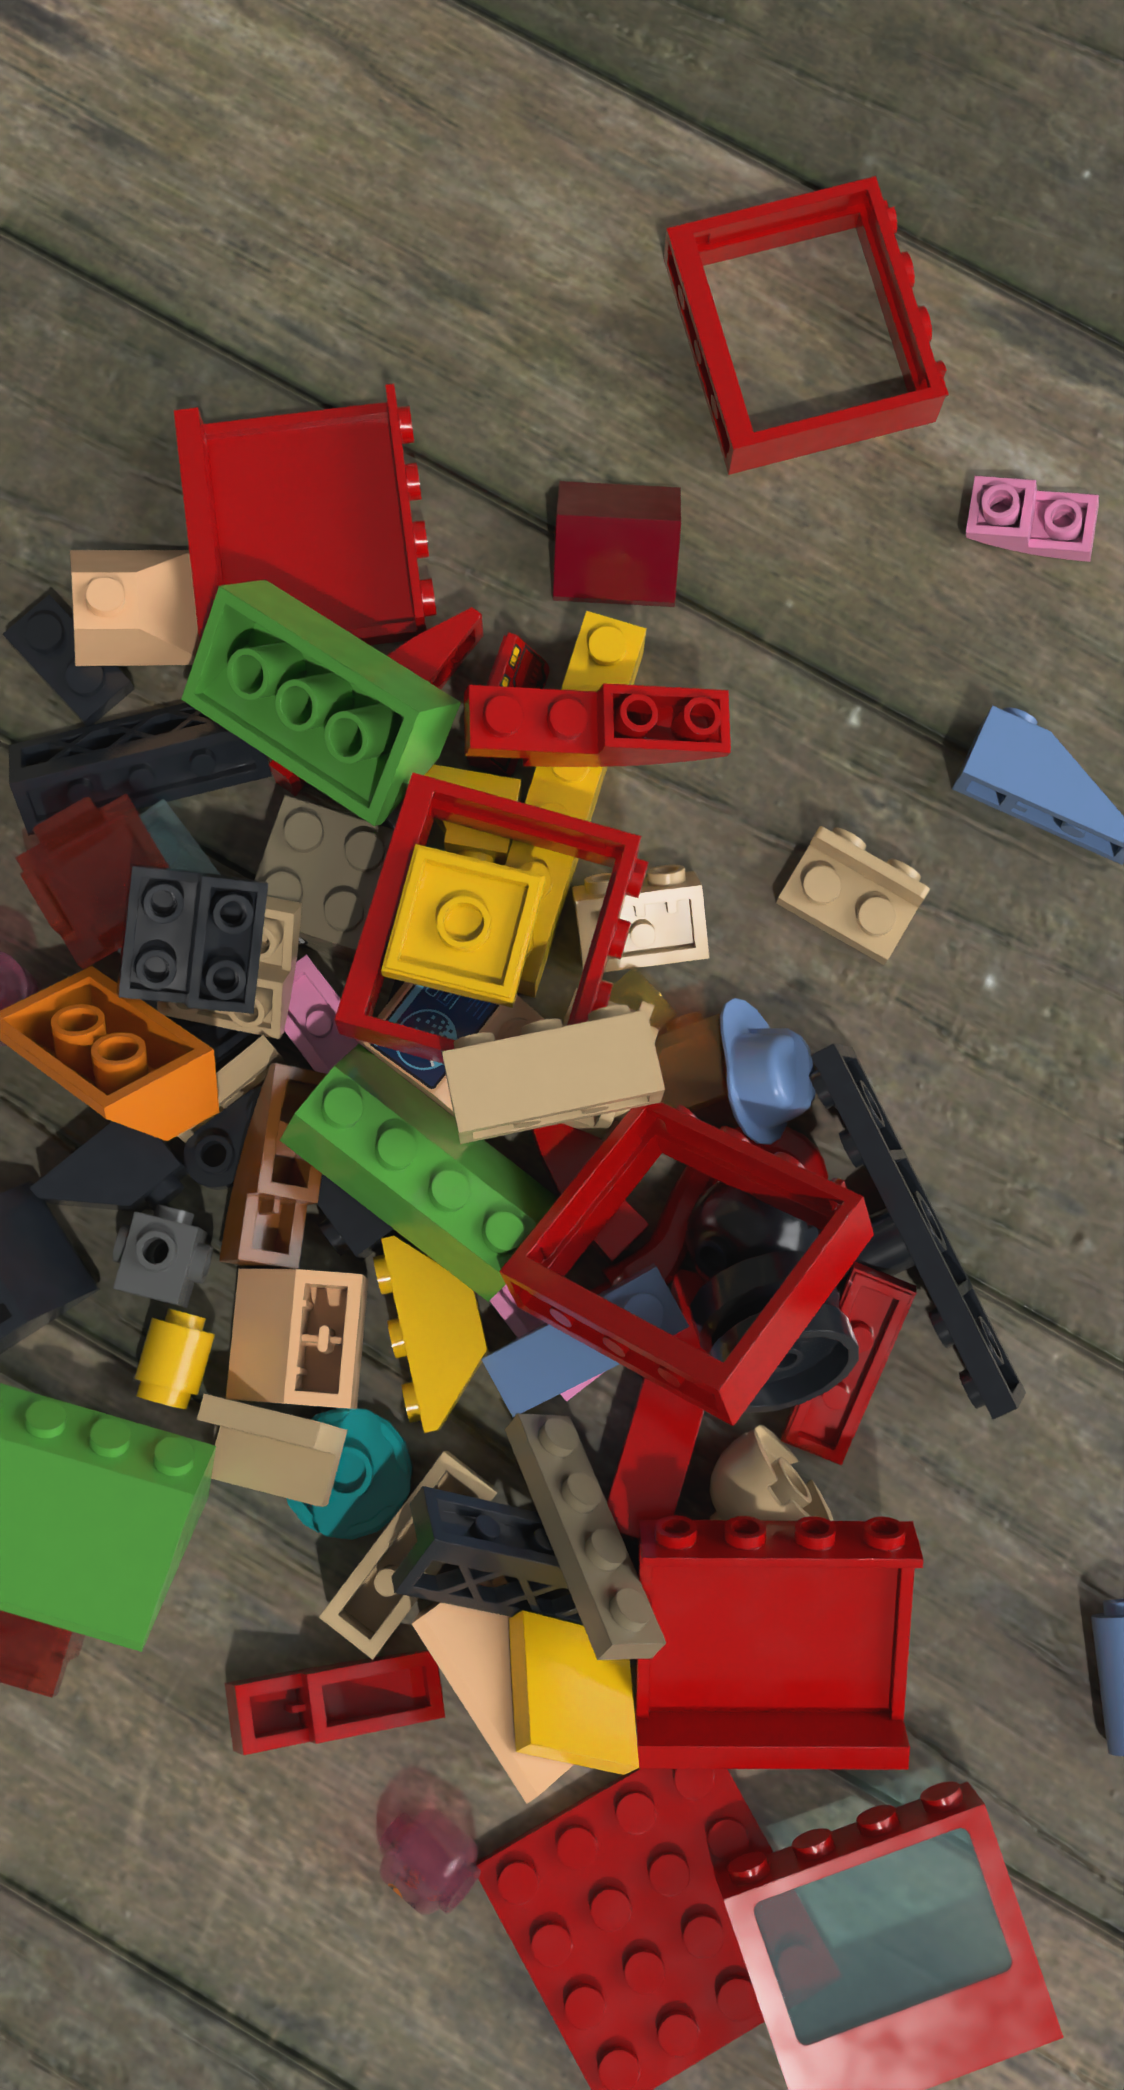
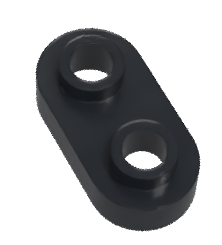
(227, 1129)

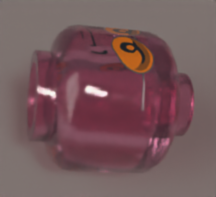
(428, 1861)

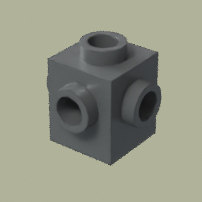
(138, 1251)

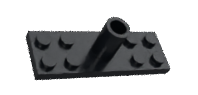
(912, 1234)

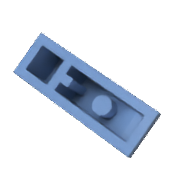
(1038, 781)
(552, 1362)

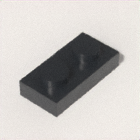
(47, 644)

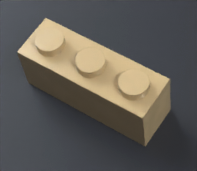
(552, 1073)
(366, 1605)

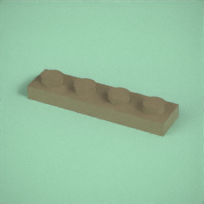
(585, 1538)

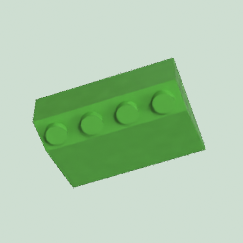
(93, 1515)

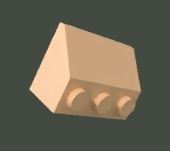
(476, 1661)

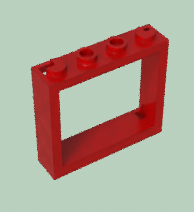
(780, 224)
(435, 798)
(595, 1194)

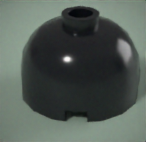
(737, 1226)

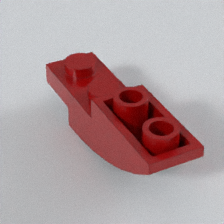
(597, 728)

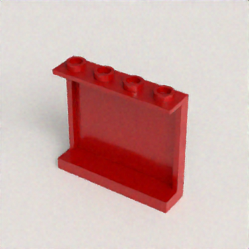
(311, 509)
(776, 1643)

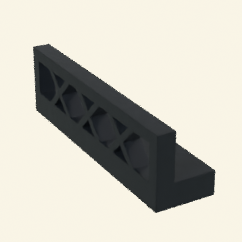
(146, 766)
(485, 1544)

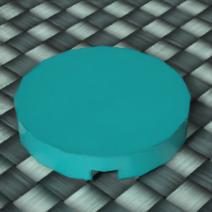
(369, 1480)

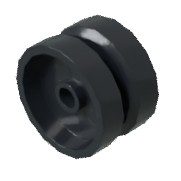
(734, 1300)

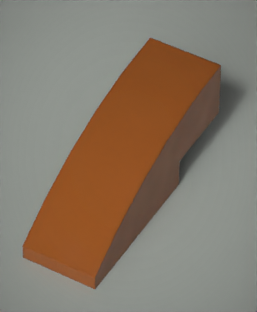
(271, 1180)

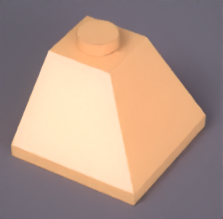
(133, 608)

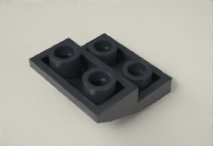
(192, 938)

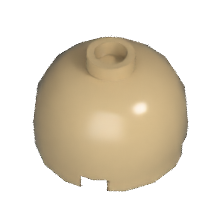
(759, 1482)

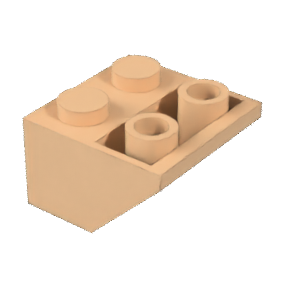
(297, 1337)

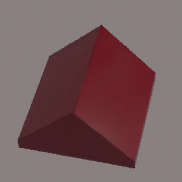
(617, 544)

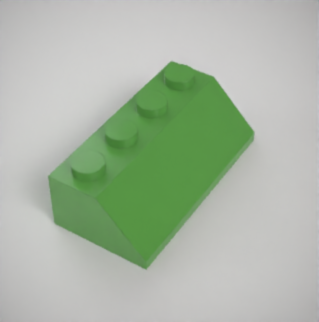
(317, 698)
(408, 1168)

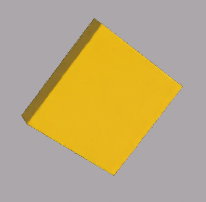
(463, 926)
(567, 1699)

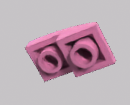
(1031, 521)

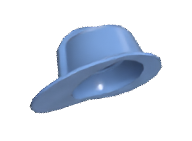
(764, 1072)

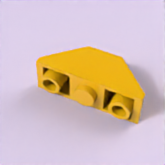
(434, 1328)

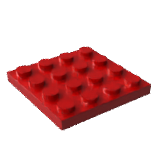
(629, 1923)

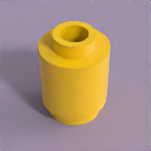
(173, 1359)

